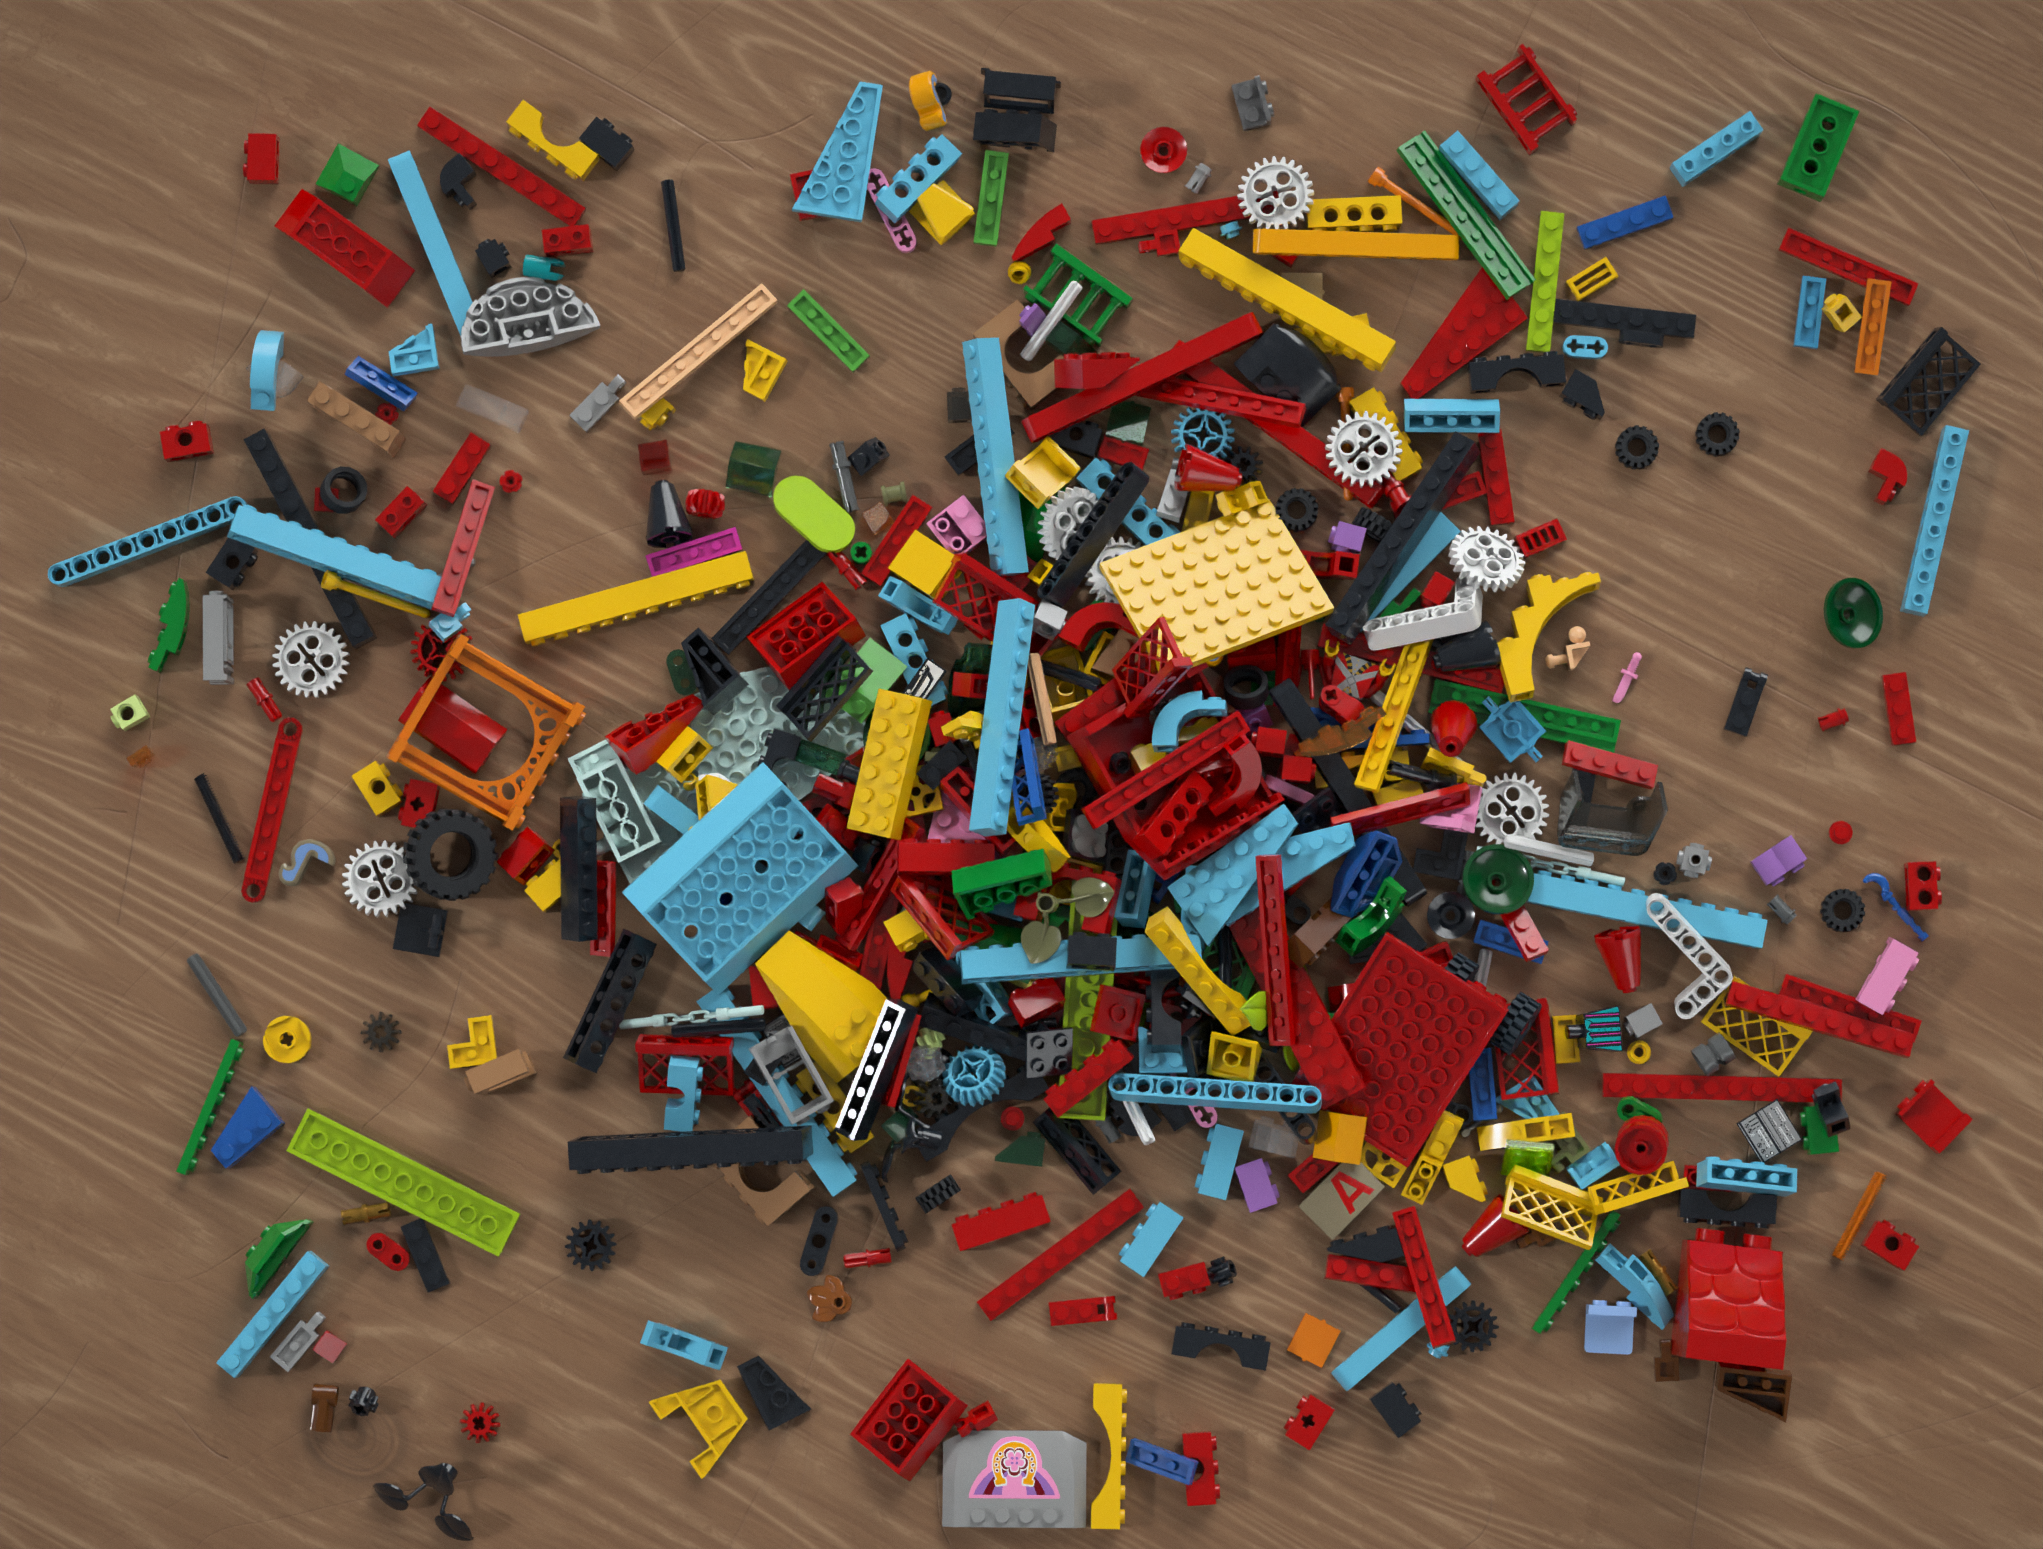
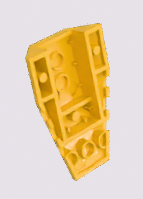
(823, 1002)

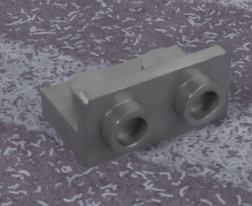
(1252, 104)

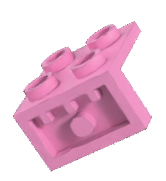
(1458, 819)

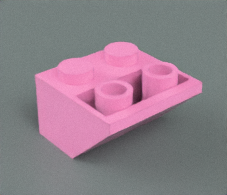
(959, 527)

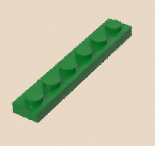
(207, 1117)
(1571, 1280)

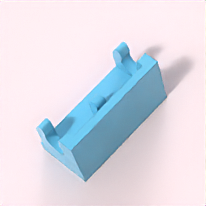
(1593, 1165)

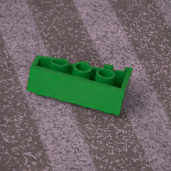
(1000, 881)

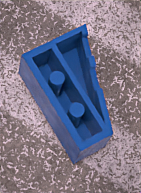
(247, 1129)

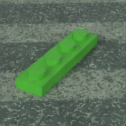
(991, 198)
(828, 330)

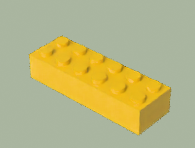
(889, 764)

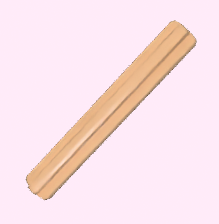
(1041, 699)

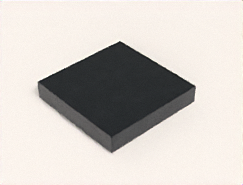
(1196, 1046)

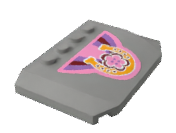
(1014, 1480)

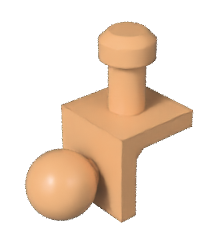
(1573, 652)

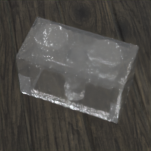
(1273, 1138)

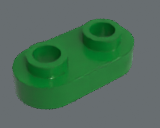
(1640, 1108)

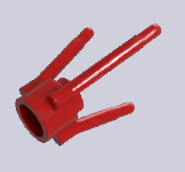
(1310, 660)

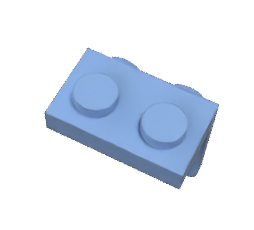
(1609, 1327)

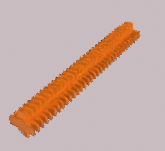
(1858, 1216)

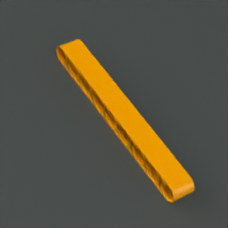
(1355, 244)

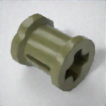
(894, 494)

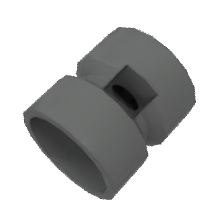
(1713, 1054)

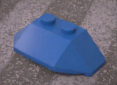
(1364, 872)

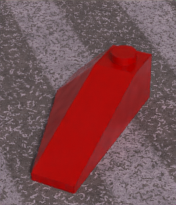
(645, 741)

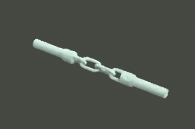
(1581, 872)
(660, 1020)

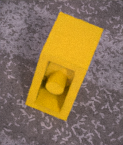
(367, 778)

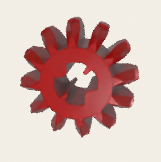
(705, 503)
(471, 1423)

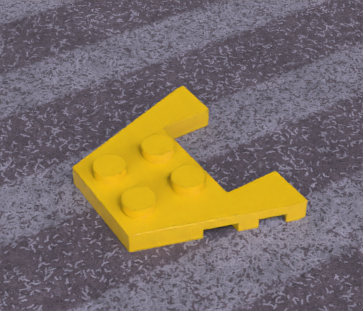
(713, 1414)

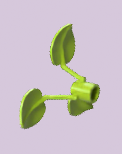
(1256, 1012)

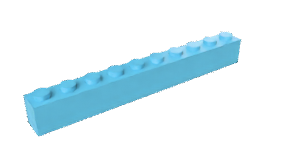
(995, 456)
(334, 554)
(1002, 717)
(1631, 908)
(1013, 964)
(826, 1157)

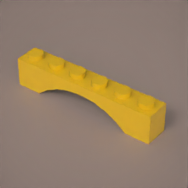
(1174, 943)
(1106, 1506)

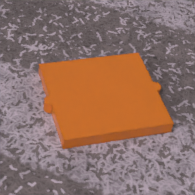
(1313, 1340)

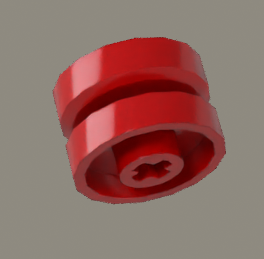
(1638, 1158)

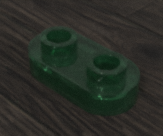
(680, 672)

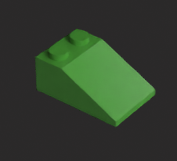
(885, 674)

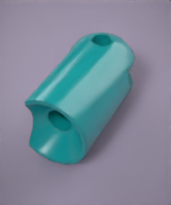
(540, 267)

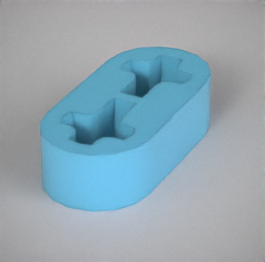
(1585, 341)

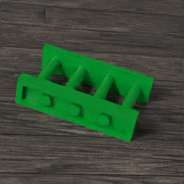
(1099, 286)

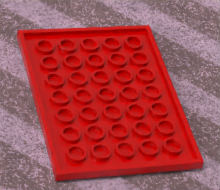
(1413, 1043)

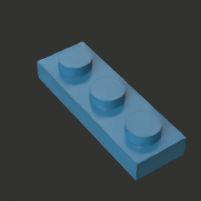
(1809, 312)

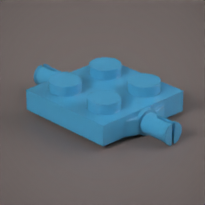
(1512, 729)

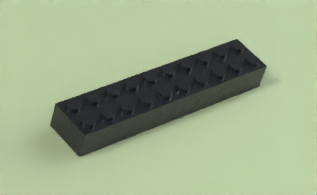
(690, 1148)

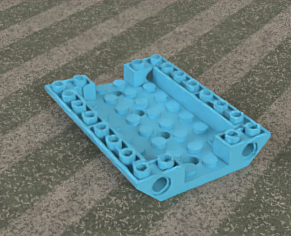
(721, 858)

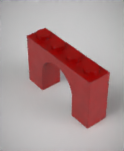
(1027, 908)

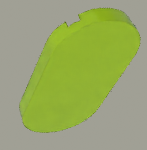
(813, 514)

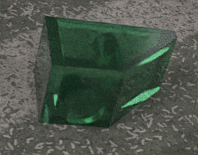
(1067, 341)
(897, 1123)
(1024, 1150)

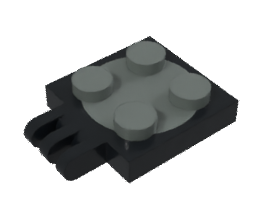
(1081, 839)

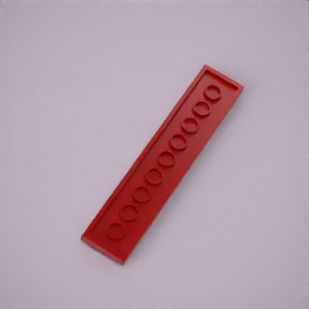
(1316, 1038)

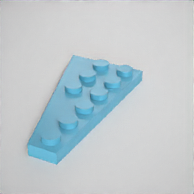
(842, 171)
(1302, 857)
(1224, 879)

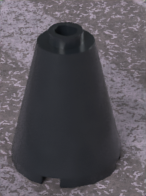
(666, 517)
(1469, 651)

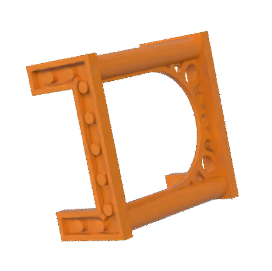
(563, 712)

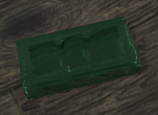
(820, 757)

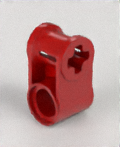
(1342, 706)

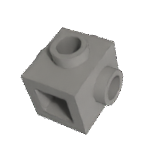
(1686, 865)

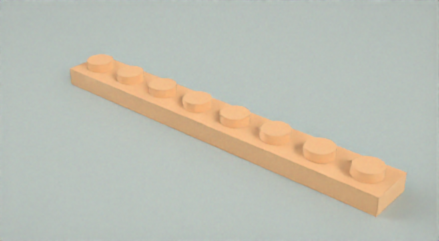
(698, 351)

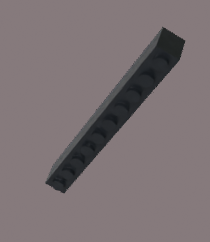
(295, 509)
(1402, 538)

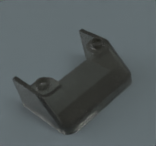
(1609, 827)

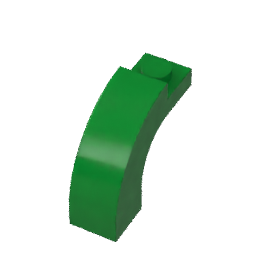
(1375, 920)

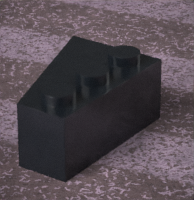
(1014, 129)
(713, 672)

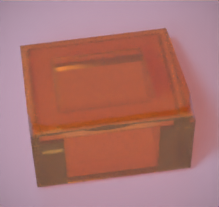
(877, 518)

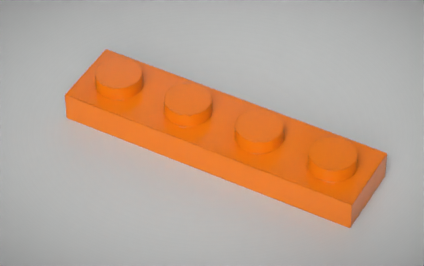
(1872, 326)

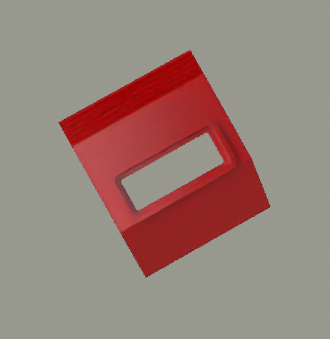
(1207, 833)

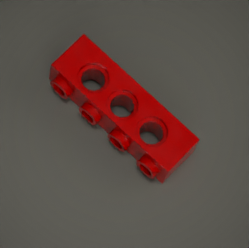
(1150, 838)

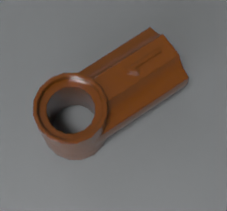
(323, 1400)

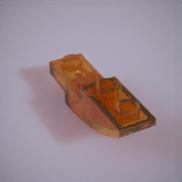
(1334, 739)

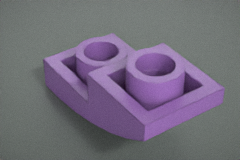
(1031, 318)

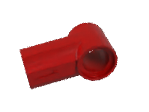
(835, 790)

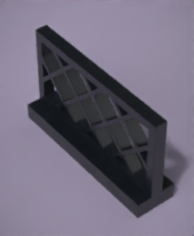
(1917, 364)
(816, 681)

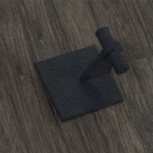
(1315, 813)
(420, 930)
(1048, 1049)

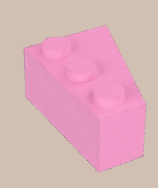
(1887, 976)

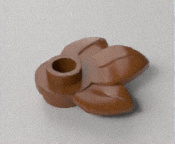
(825, 1299)

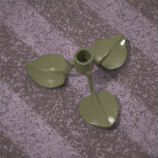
(1043, 940)

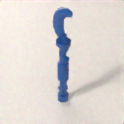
(1887, 895)

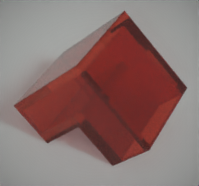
(654, 457)

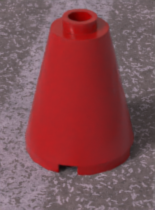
(1205, 472)
(1453, 727)
(1622, 956)
(1492, 1230)

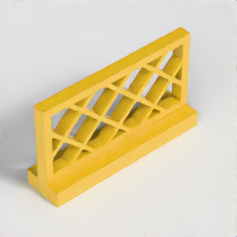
(1799, 1032)
(1554, 1194)

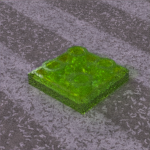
(1527, 1154)

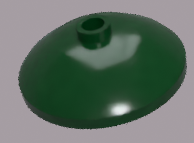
(1861, 612)
(1506, 867)

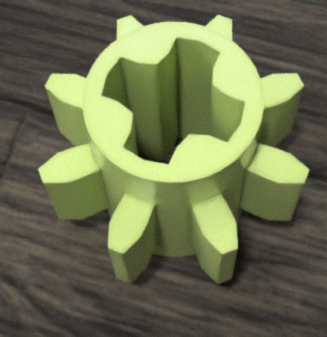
(930, 1038)

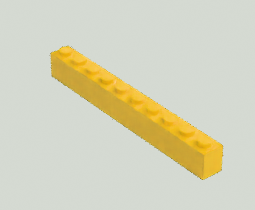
(1287, 300)
(635, 598)

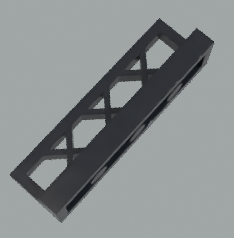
(1074, 1149)

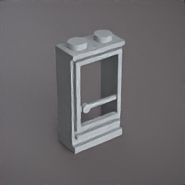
(218, 638)
(774, 1048)

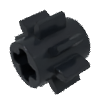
(1221, 1271)
(363, 1401)

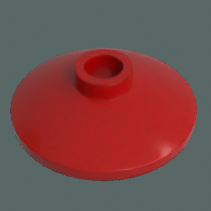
(1163, 138)

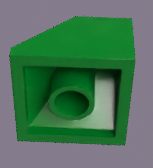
(347, 175)

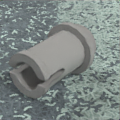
(1199, 176)

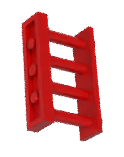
(1503, 101)

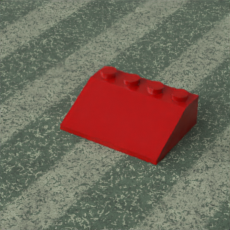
(802, 632)
(908, 1420)

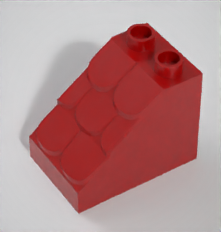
(1730, 1301)

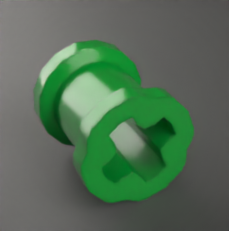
(861, 545)

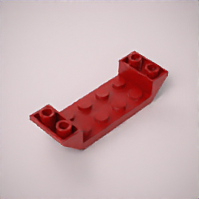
(345, 247)

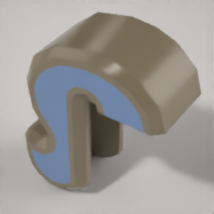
(301, 858)

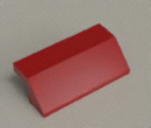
(456, 727)

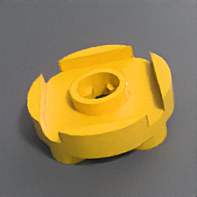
(293, 1027)

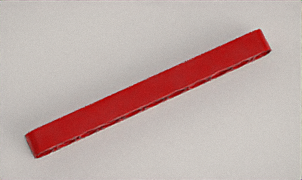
(1143, 377)
(1294, 439)

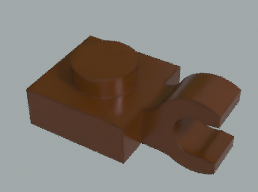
(1535, 1236)
(1667, 1366)

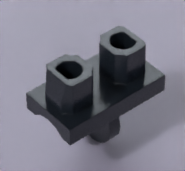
(1190, 1008)

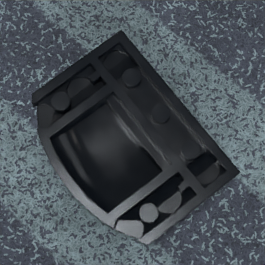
(1290, 368)

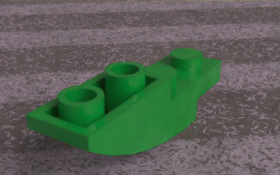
(176, 617)

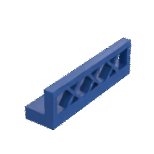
(1031, 780)

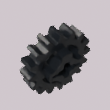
(580, 1241)
(1480, 1334)

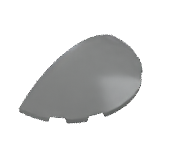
(524, 318)

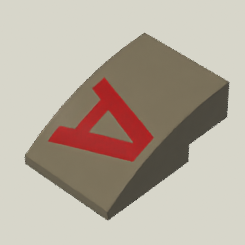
(1341, 1197)

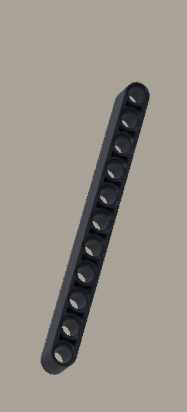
(1337, 775)

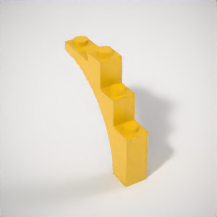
(1527, 623)

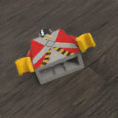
(1353, 675)

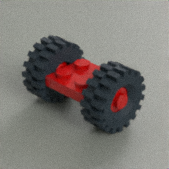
(1519, 1017)

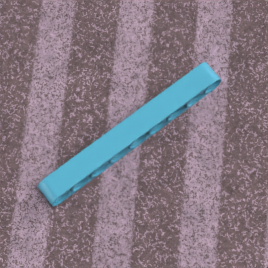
(432, 236)
(136, 541)
(683, 818)
(1205, 1086)

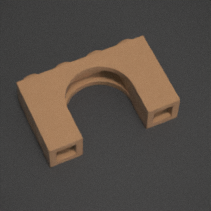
(1031, 387)
(356, 418)
(500, 1072)
(767, 1203)

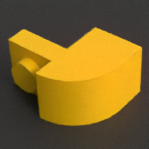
(1241, 499)

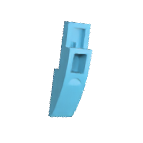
(1643, 1287)

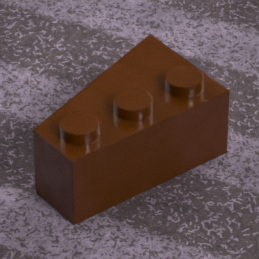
(1315, 935)
(1757, 1386)

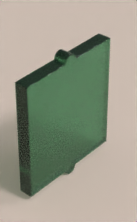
(1128, 422)

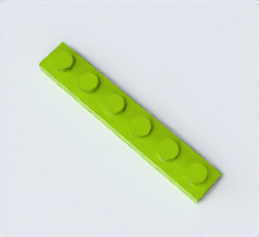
(1545, 285)

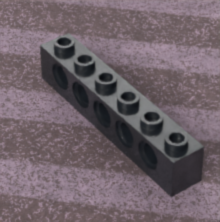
(615, 986)

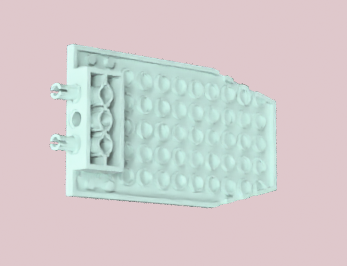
(738, 741)

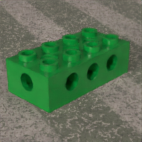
(1833, 142)

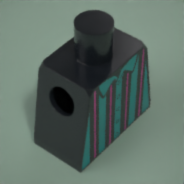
(1597, 1030)

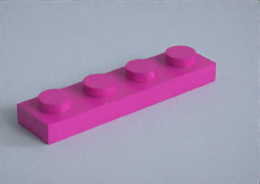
(694, 552)

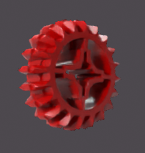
(433, 656)

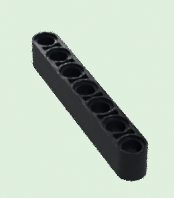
(1093, 535)

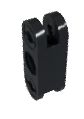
(812, 1252)

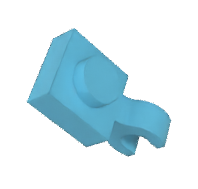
(448, 626)

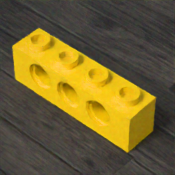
(1364, 206)
(806, 1084)

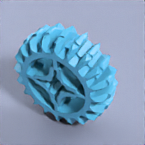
(1213, 436)
(963, 1085)

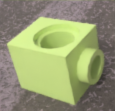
(139, 716)

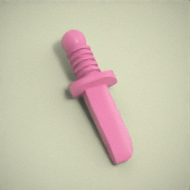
(1627, 678)

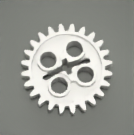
(1269, 174)
(1377, 463)
(1065, 509)
(1486, 559)
(1097, 579)
(295, 673)
(1527, 798)
(361, 887)

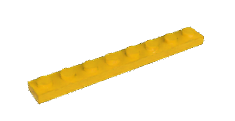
(1396, 707)

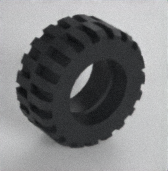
(480, 863)

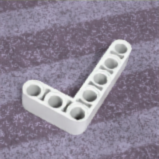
(1430, 622)
(1693, 952)

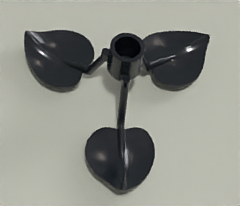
(924, 1137)
(441, 1479)

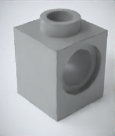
(1048, 619)
(1642, 1021)

